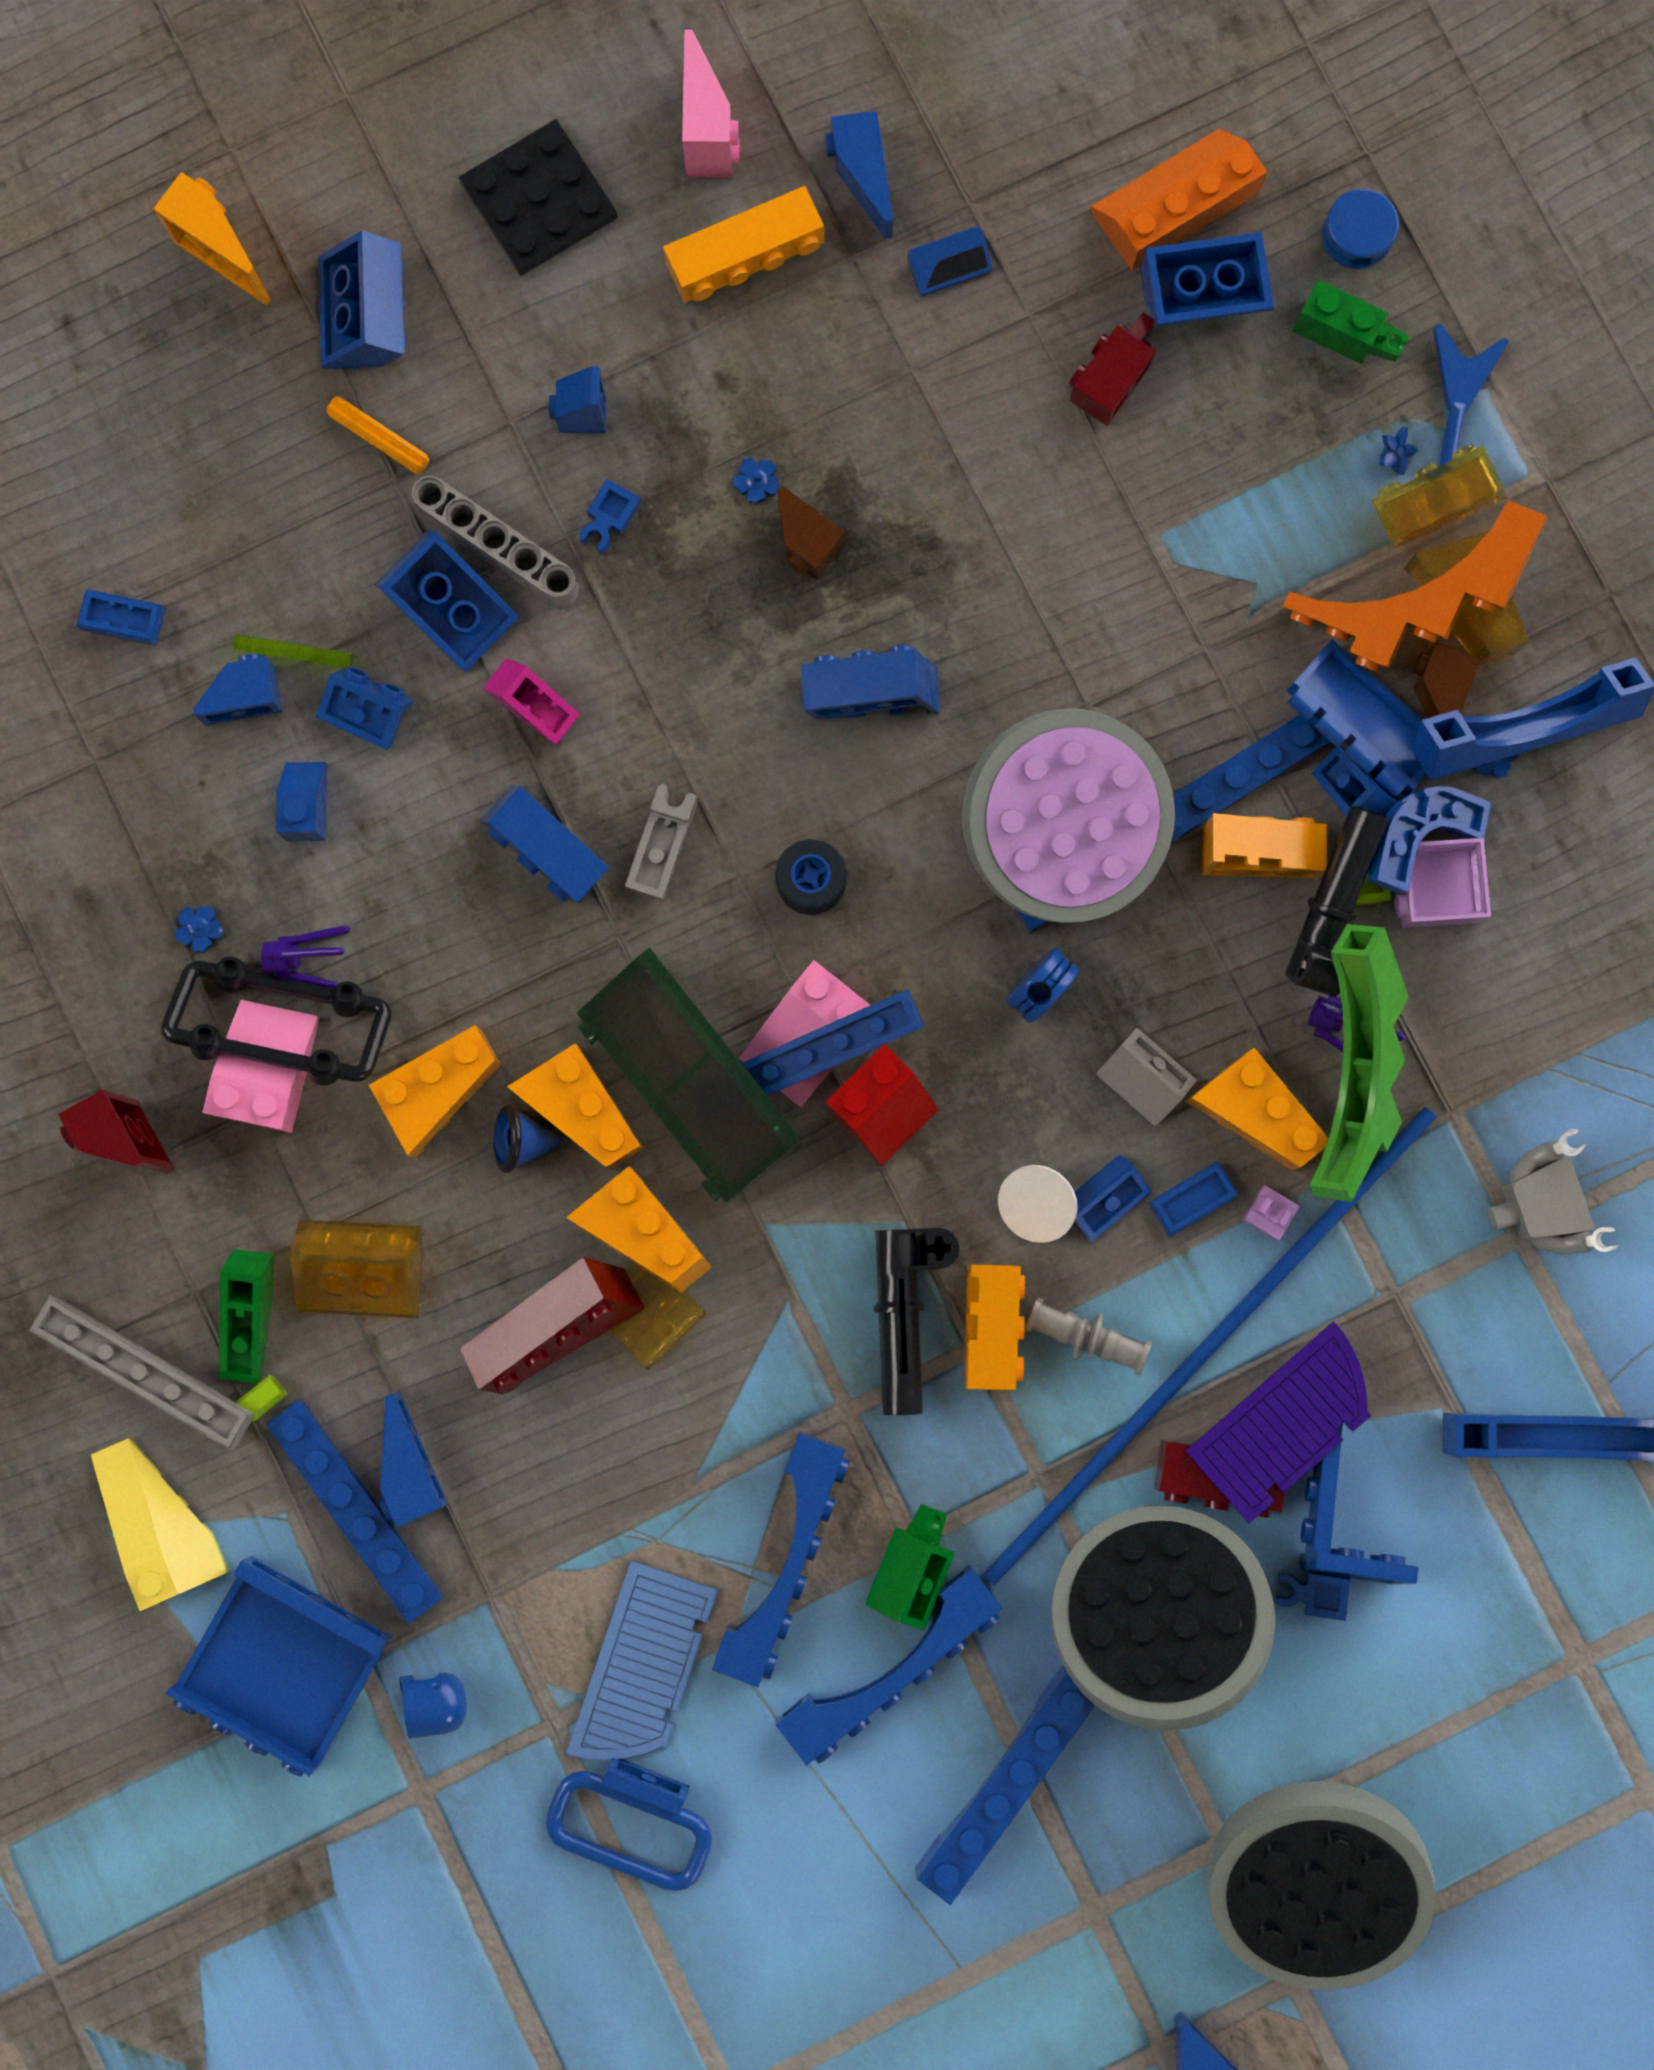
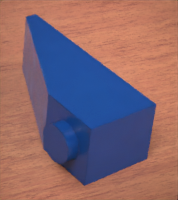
(861, 164)
(407, 1475)

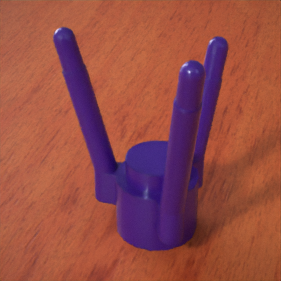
(285, 955)
(1328, 1016)

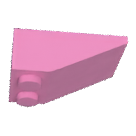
(708, 132)
(807, 1006)
(257, 1090)

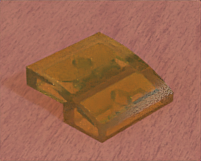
(663, 1321)

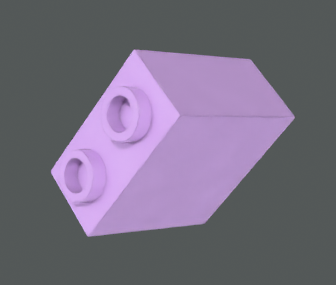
(1446, 885)

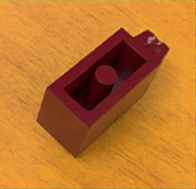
(1114, 371)

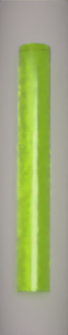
(293, 651)

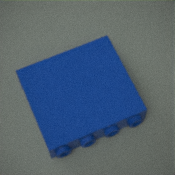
(279, 1667)

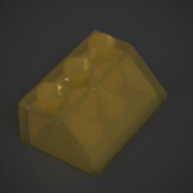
(357, 1268)

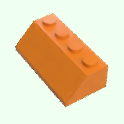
(1181, 195)

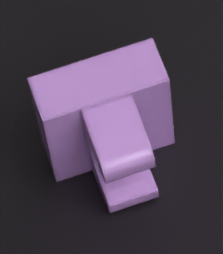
(1270, 1213)

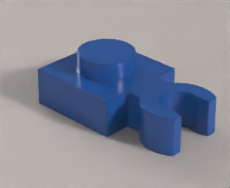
(611, 511)
(1323, 1594)

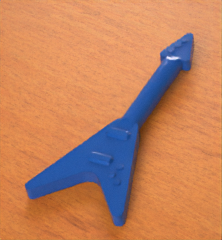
(1461, 383)

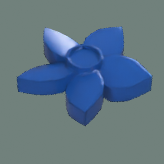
(1396, 451)

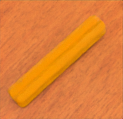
(377, 435)

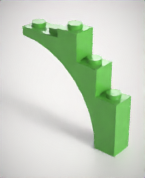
(1372, 1059)

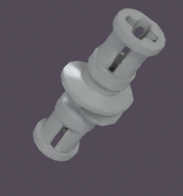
(1088, 1336)

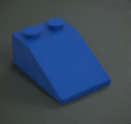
(447, 599)

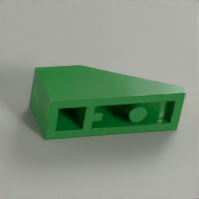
(244, 1314)

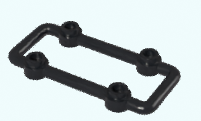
(232, 977)

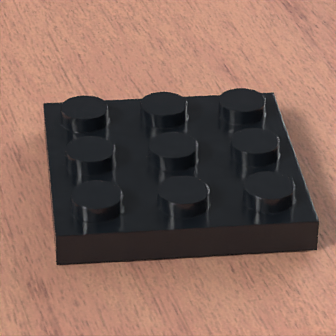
(538, 197)

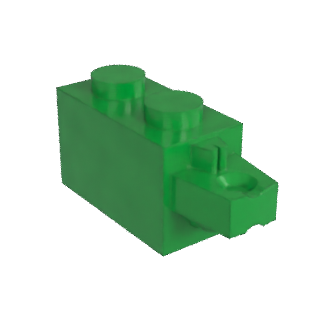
(1348, 325)
(912, 1570)

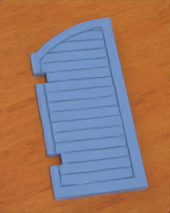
(642, 1665)

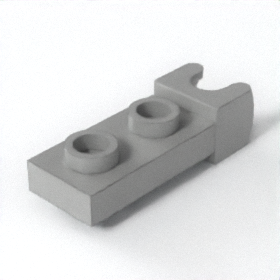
(660, 844)

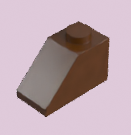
(808, 536)
(1443, 679)

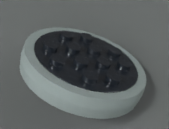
(1163, 1617)
(1320, 1885)

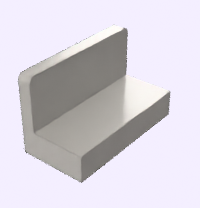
(1146, 1077)

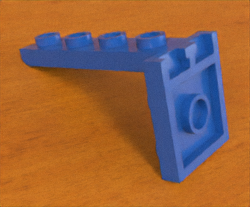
(1318, 1528)

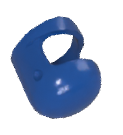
(433, 1705)

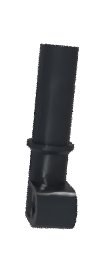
(1334, 901)
(898, 1261)

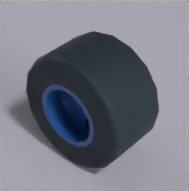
(807, 863)

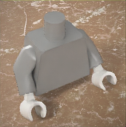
(1548, 1202)

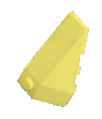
(154, 1530)

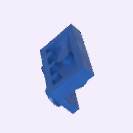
(363, 706)

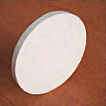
(1037, 1203)

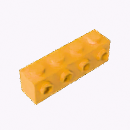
(744, 245)

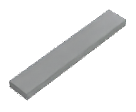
(142, 1372)

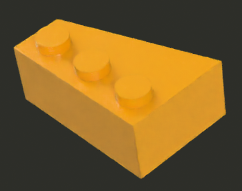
(1263, 847)
(434, 1086)
(580, 1106)
(1261, 1110)
(640, 1228)
(993, 1327)

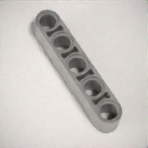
(486, 526)

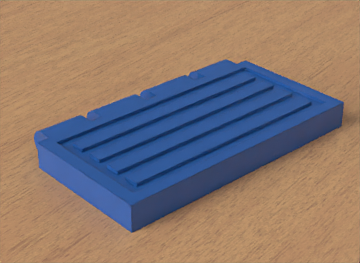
(1363, 715)

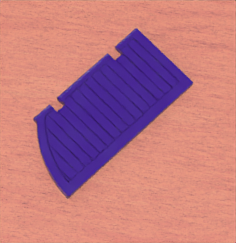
(1285, 1424)

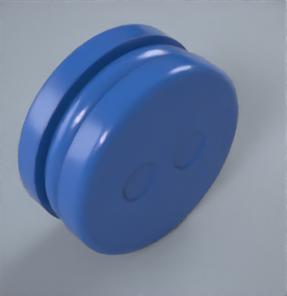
(1360, 228)
(1042, 985)

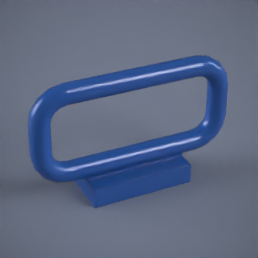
(645, 1792)

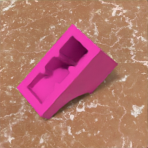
(531, 700)

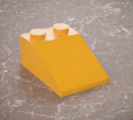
(201, 229)

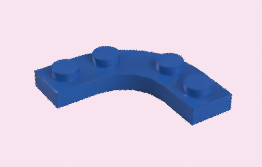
(1413, 819)

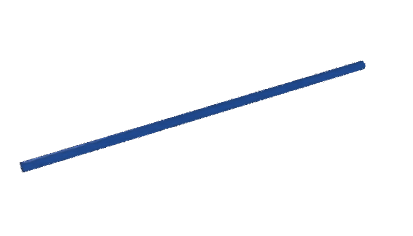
(1203, 1352)

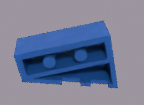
(869, 683)
(543, 844)

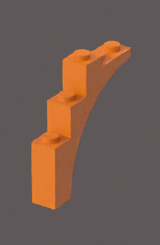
(1485, 574)

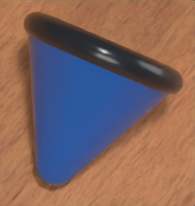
(520, 1139)

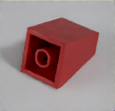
(882, 1105)

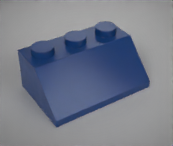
(1206, 279)
(361, 303)

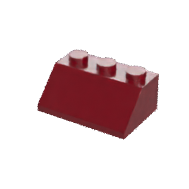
(115, 1130)

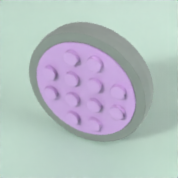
(1068, 815)

